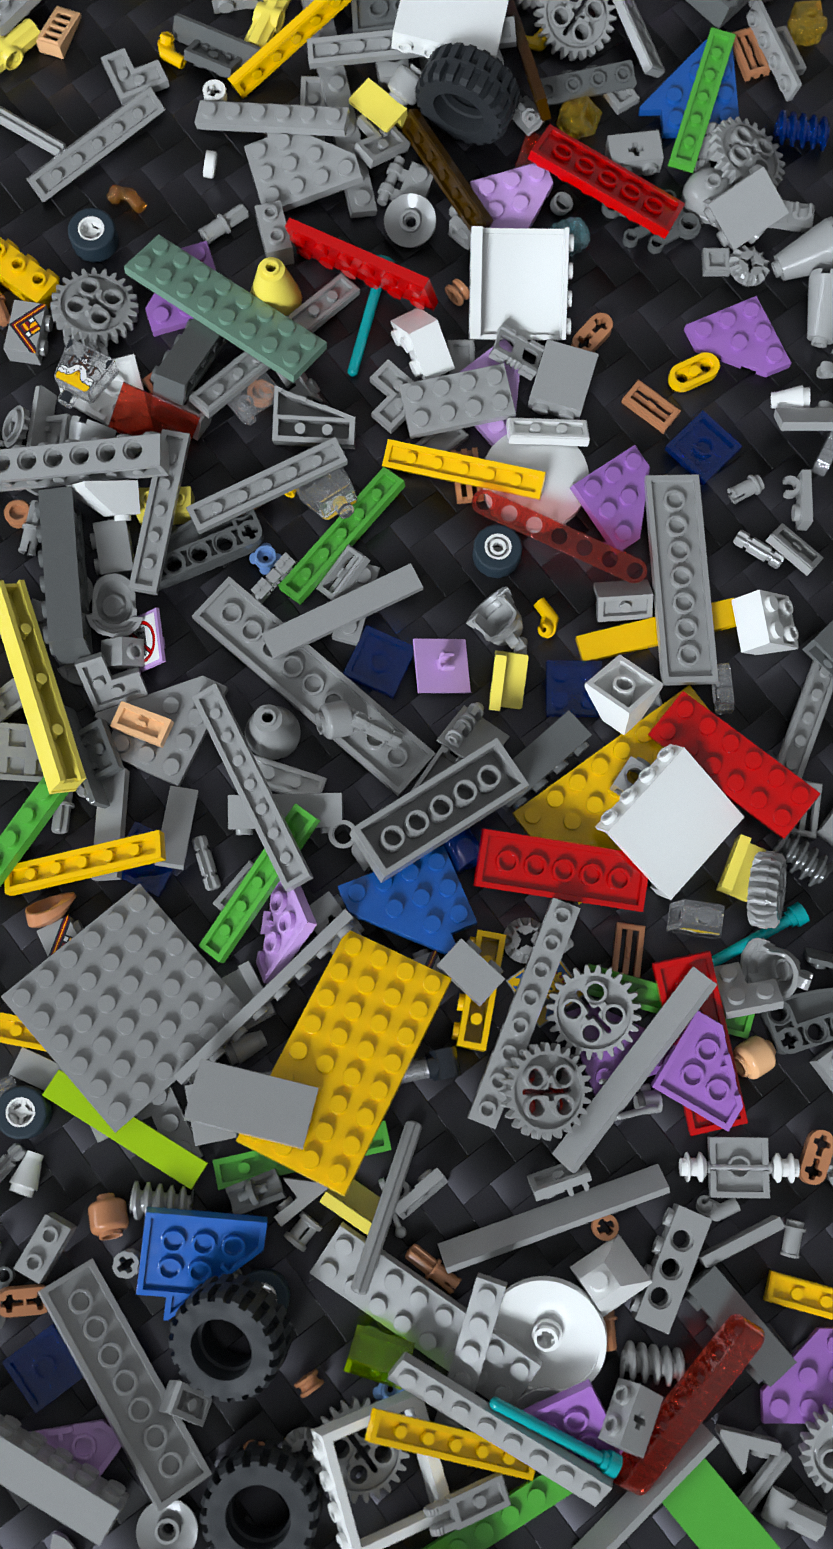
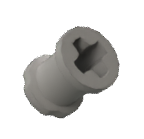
(303, 1231)
(119, 1260)

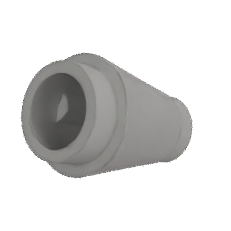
(245, 1047)

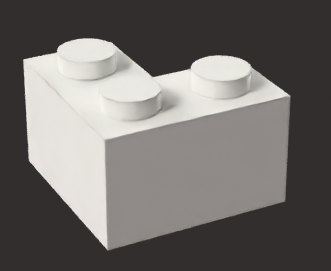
(423, 339)

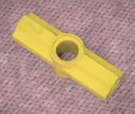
(267, 20)
(16, 44)

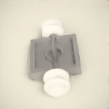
(739, 1167)

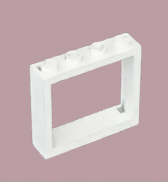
(333, 1482)

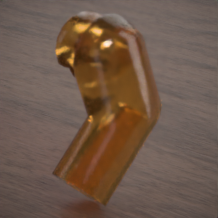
(128, 194)

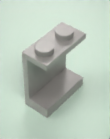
(745, 208)
(562, 381)

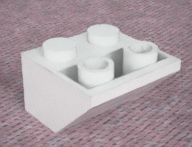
(765, 623)

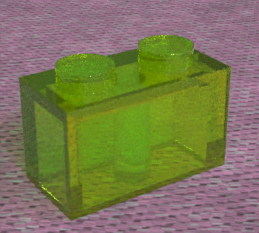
(375, 1354)

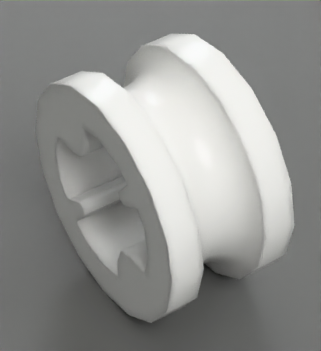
(210, 88)

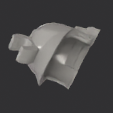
(113, 607)
(499, 620)
(764, 962)

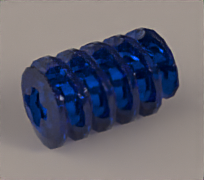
(802, 129)

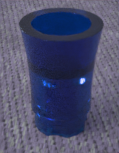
(463, 851)

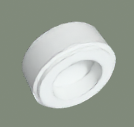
(210, 164)

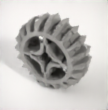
(766, 889)

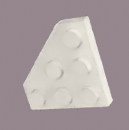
(105, 403)

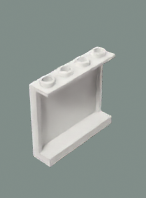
(432, 23)
(520, 282)
(670, 820)

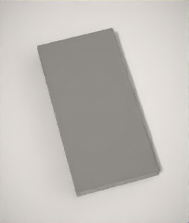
(251, 1103)

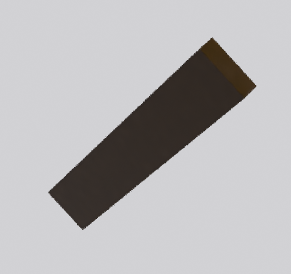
(529, 64)
(445, 171)

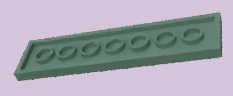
(226, 308)

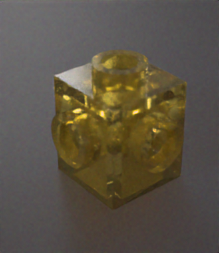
(807, 23)
(579, 117)

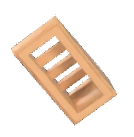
(59, 47)

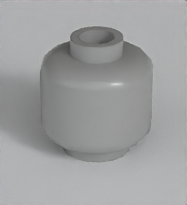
(403, 84)
(335, 719)

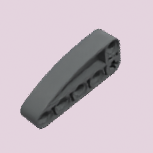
(187, 542)
(797, 1015)

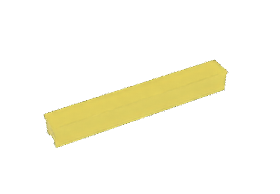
(38, 690)

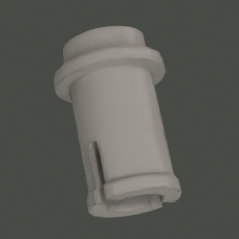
(751, 486)
(792, 1238)

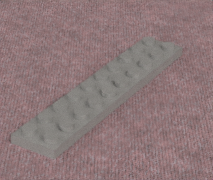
(309, 682)

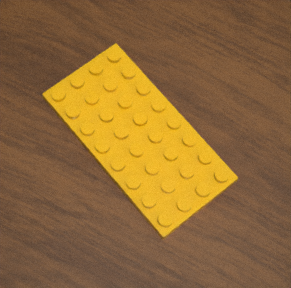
(578, 799)
(355, 1049)

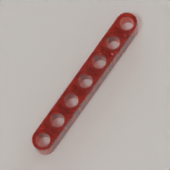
(549, 524)
(692, 1401)

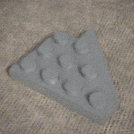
(300, 169)
(184, 739)

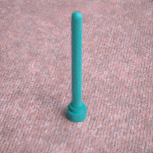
(365, 328)
(792, 917)
(606, 1461)

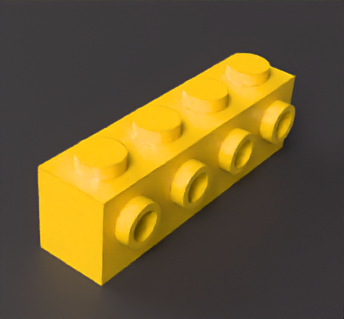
(25, 276)
(475, 1020)

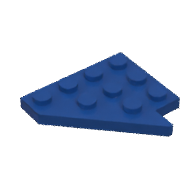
(673, 95)
(416, 903)
(190, 1247)

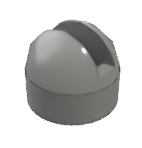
(559, 201)

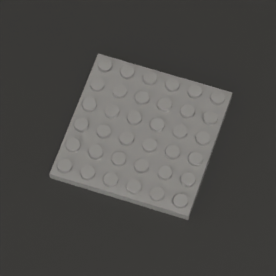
(124, 1006)

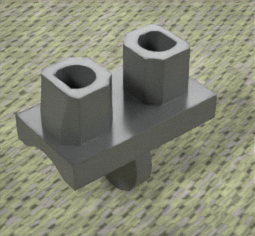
(256, 1192)

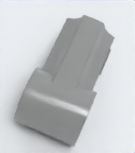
(785, 1511)

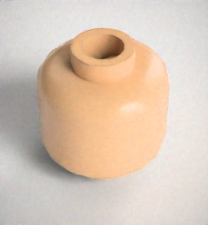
(754, 1057)

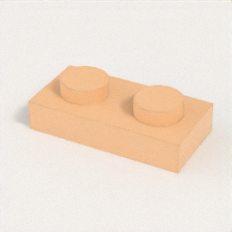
(142, 724)

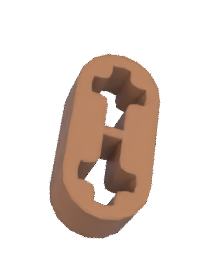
(588, 329)
(822, 1160)
(22, 1308)

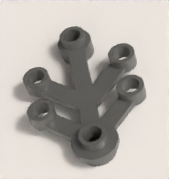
(676, 231)

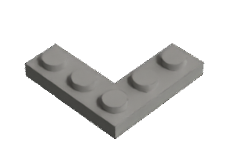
(168, 1119)

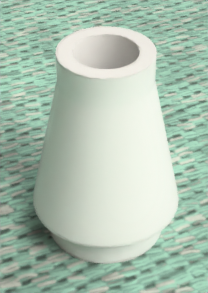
(791, 398)
(27, 1175)

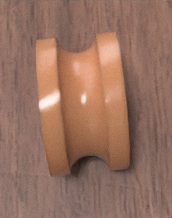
(457, 292)
(602, 1235)
(309, 1383)

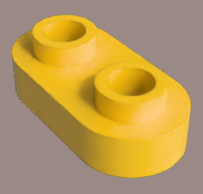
(691, 372)

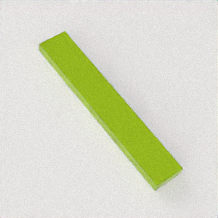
(134, 1135)

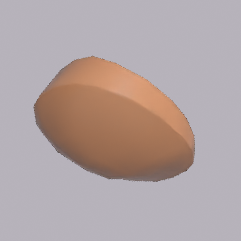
(48, 910)

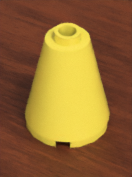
(276, 286)

